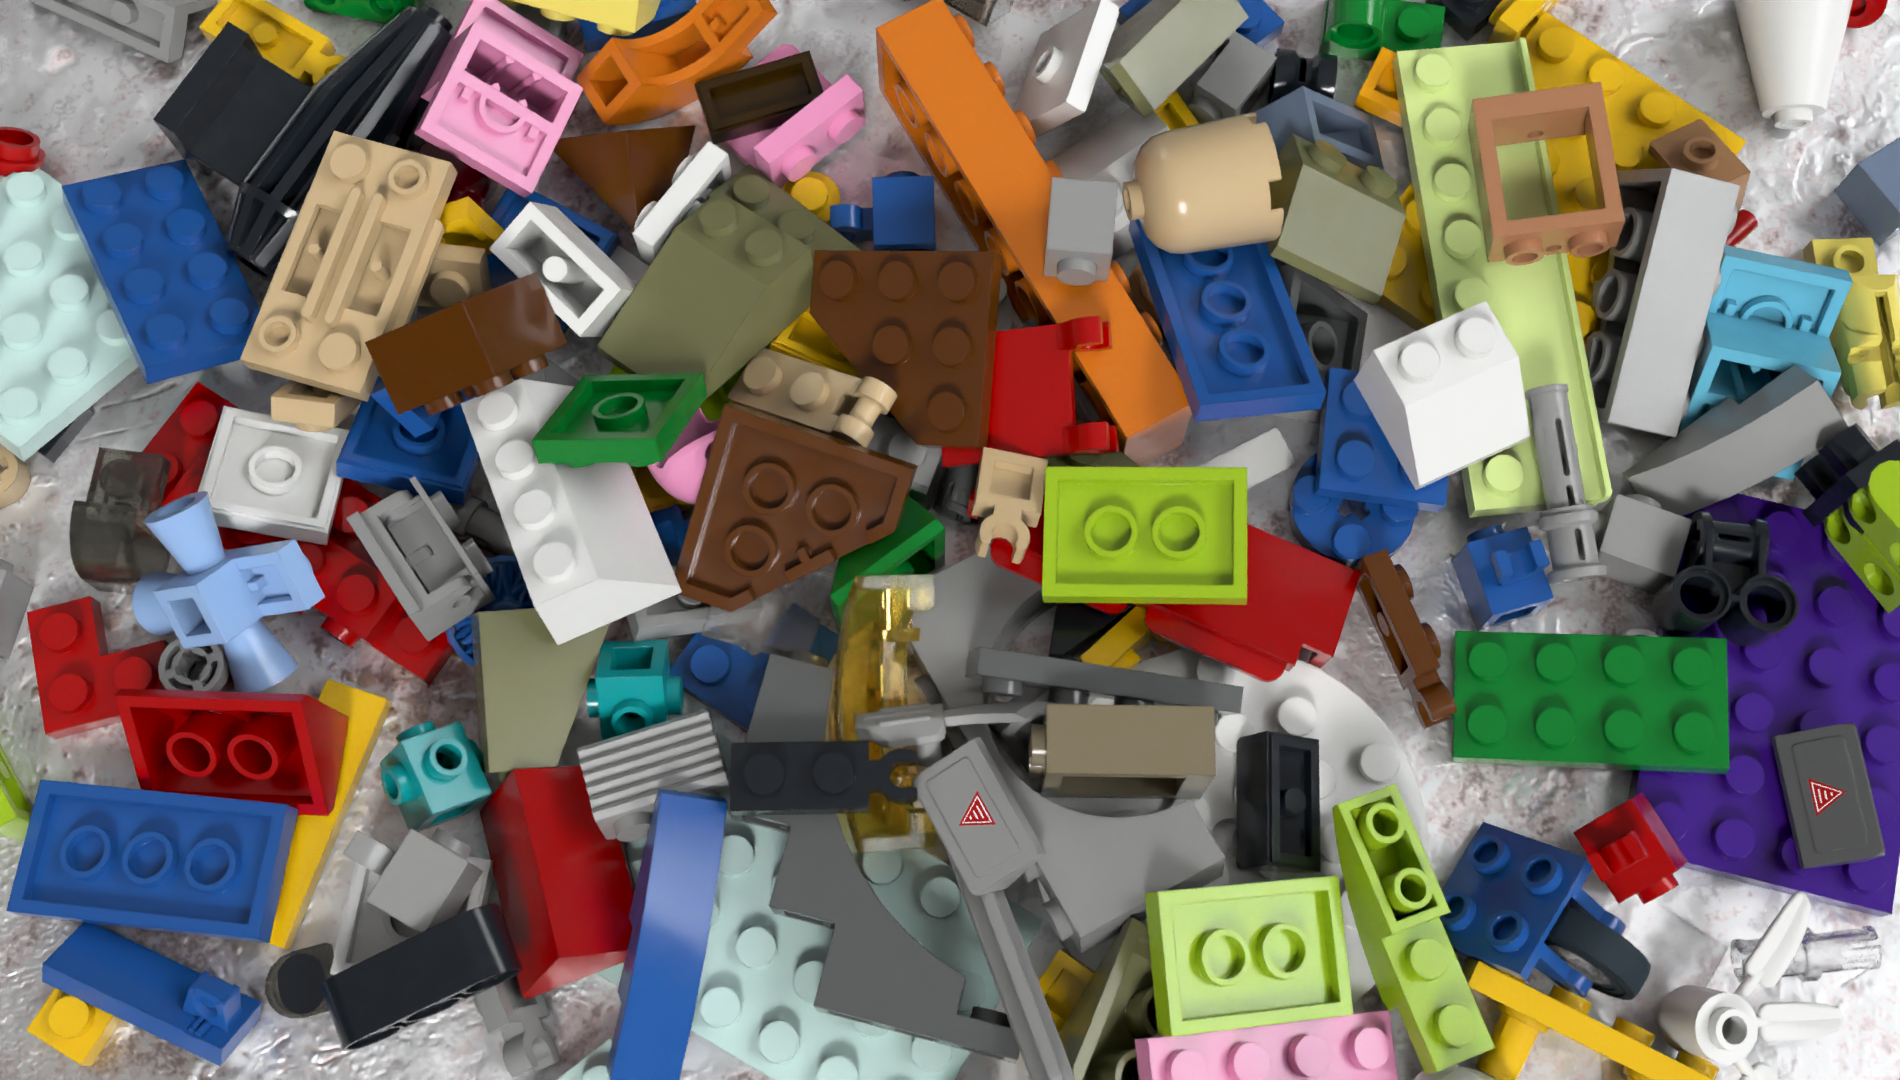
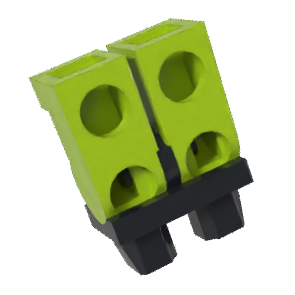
(1859, 507)

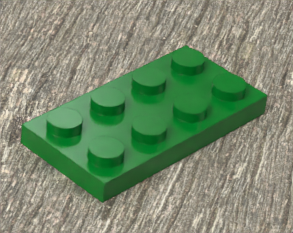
(1591, 701)

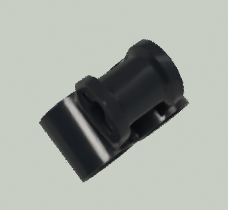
(1724, 571)

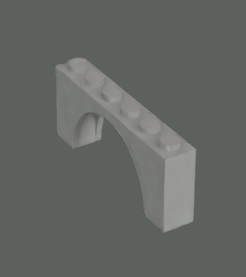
(1091, 863)

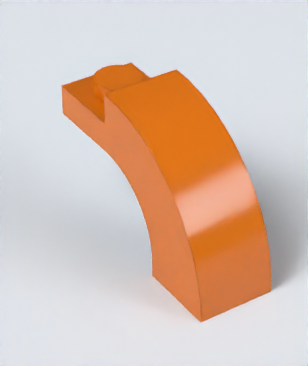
(658, 72)

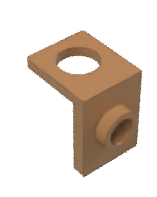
(1700, 152)

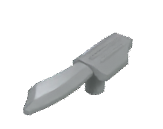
(926, 723)

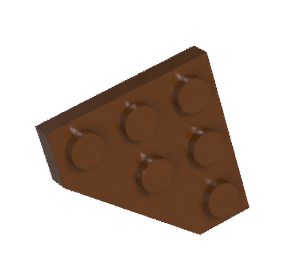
(921, 329)
(783, 507)

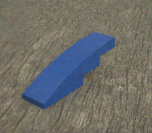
(667, 936)

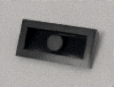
(1278, 803)

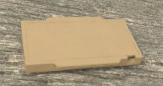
(351, 265)

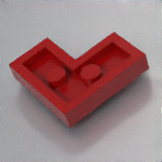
(77, 672)

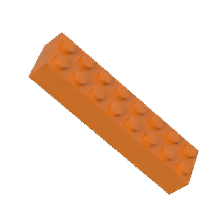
(1002, 197)

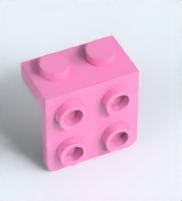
(809, 135)

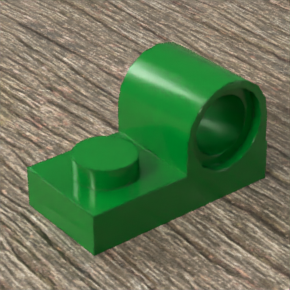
(1365, 26)

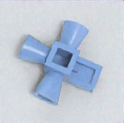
(224, 592)

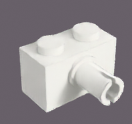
(575, 273)

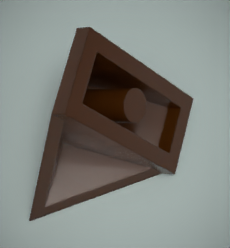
(628, 165)

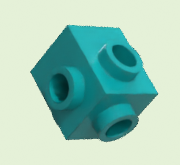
(633, 687)
(434, 775)

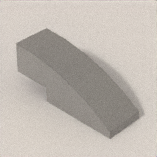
(1739, 444)

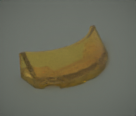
(873, 677)

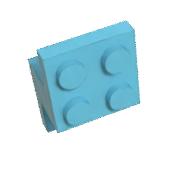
(1761, 324)

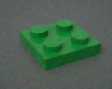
(620, 419)

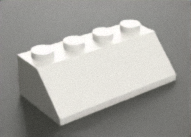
(574, 531)

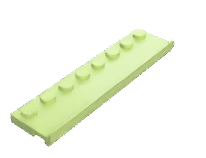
(1530, 300)

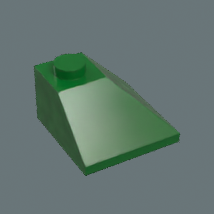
(911, 549)

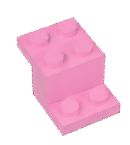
(501, 95)

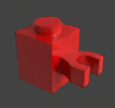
(1632, 851)

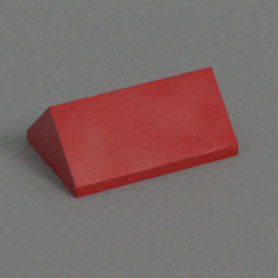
(236, 745)
(557, 878)

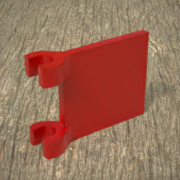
(1036, 396)

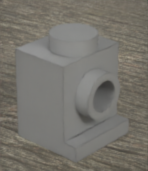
(1231, 80)

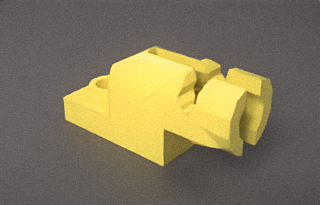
(1868, 324)

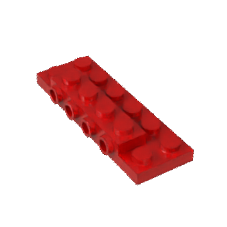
(356, 594)

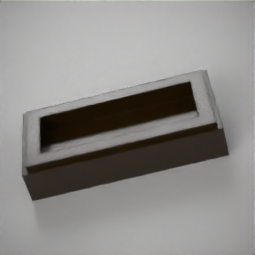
(757, 96)

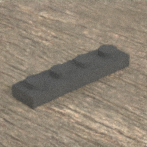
(1074, 681)

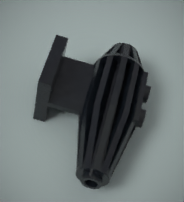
(273, 130)

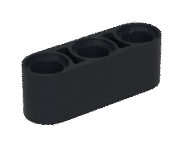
(421, 977)

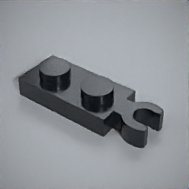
(813, 778)

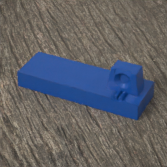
(152, 992)

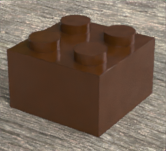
(468, 347)

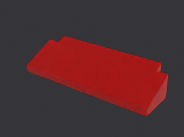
(1290, 605)

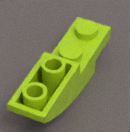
(1400, 929)

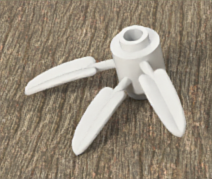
(1724, 1024)

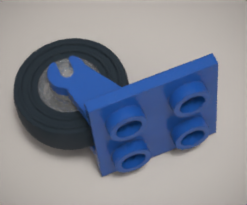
(1526, 908)

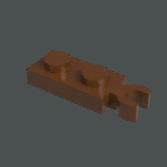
(1407, 642)

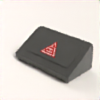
(1828, 796)

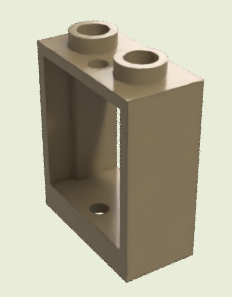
(1123, 751)

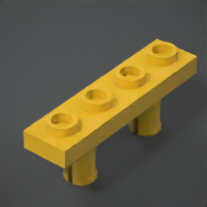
(1530, 1011)

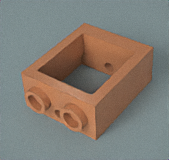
(1539, 117)

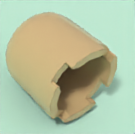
(1206, 186)

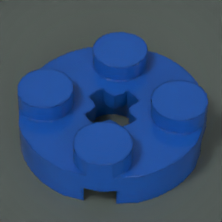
(1339, 538)

